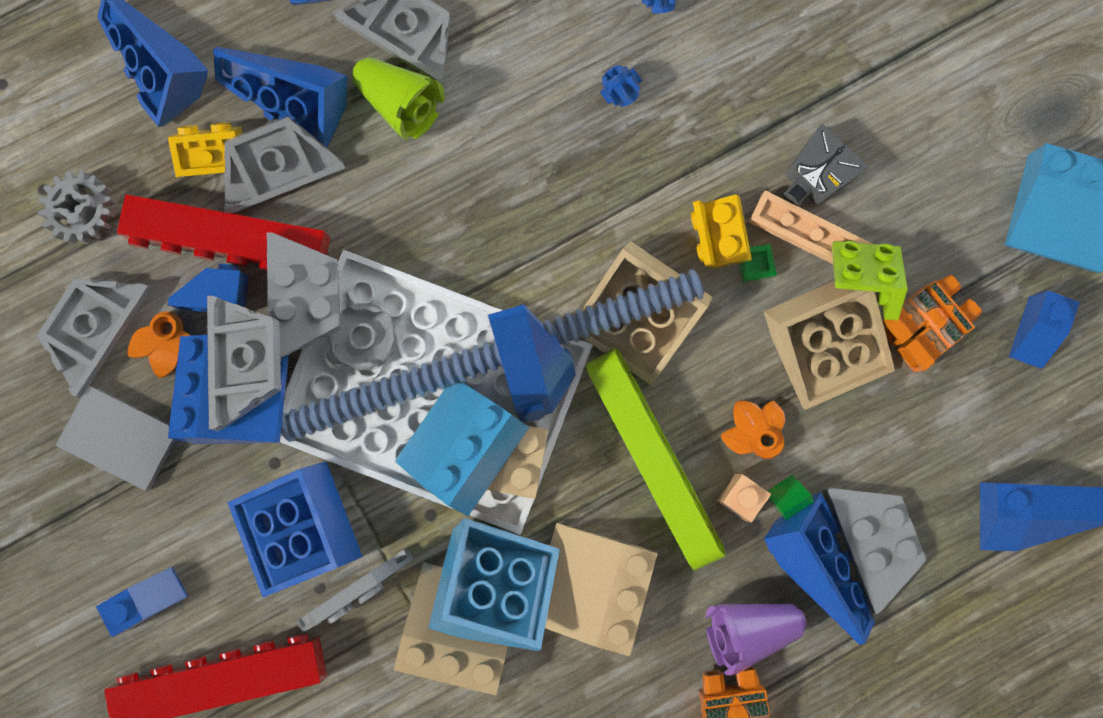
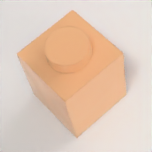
(743, 497)

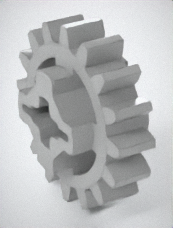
(80, 210)

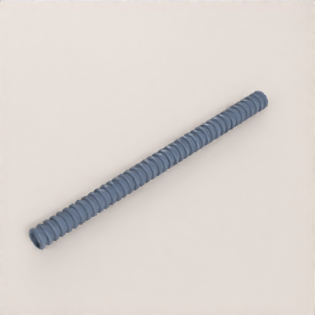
(486, 357)

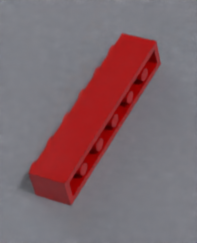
(208, 232)
(218, 682)

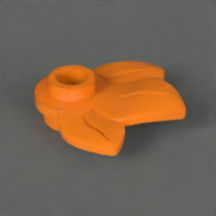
(157, 345)
(753, 425)

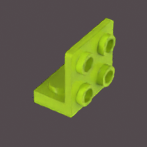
(872, 269)

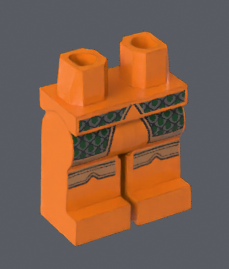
(941, 322)
(739, 700)

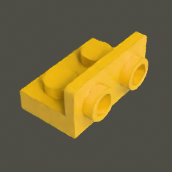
(200, 150)
(721, 232)

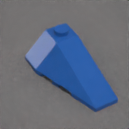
(162, 66)
(285, 88)
(532, 362)
(1031, 515)
(813, 558)

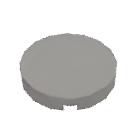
(365, 337)

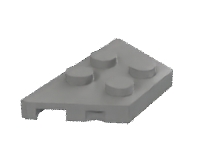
(405, 29)
(273, 162)
(301, 293)
(88, 326)
(241, 361)
(878, 541)
(361, 589)

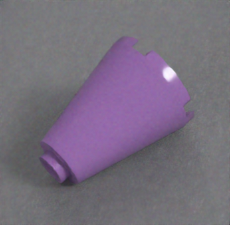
(751, 632)

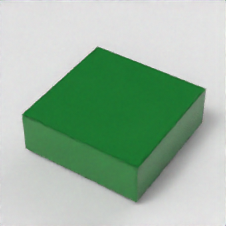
(761, 266)
(789, 497)

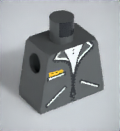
(822, 168)

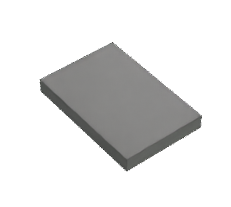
(117, 438)

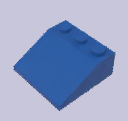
(191, 403)
(294, 528)

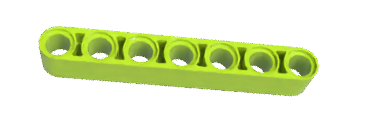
(655, 459)

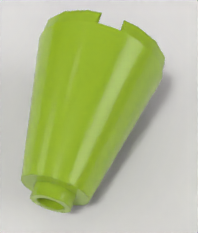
(399, 96)

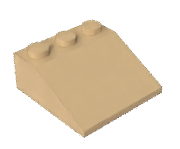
(652, 340)
(830, 342)
(598, 588)
(444, 656)

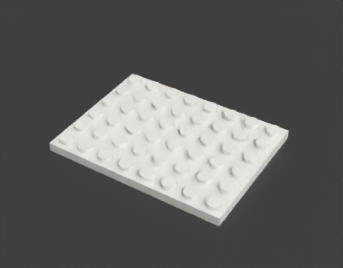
(428, 326)

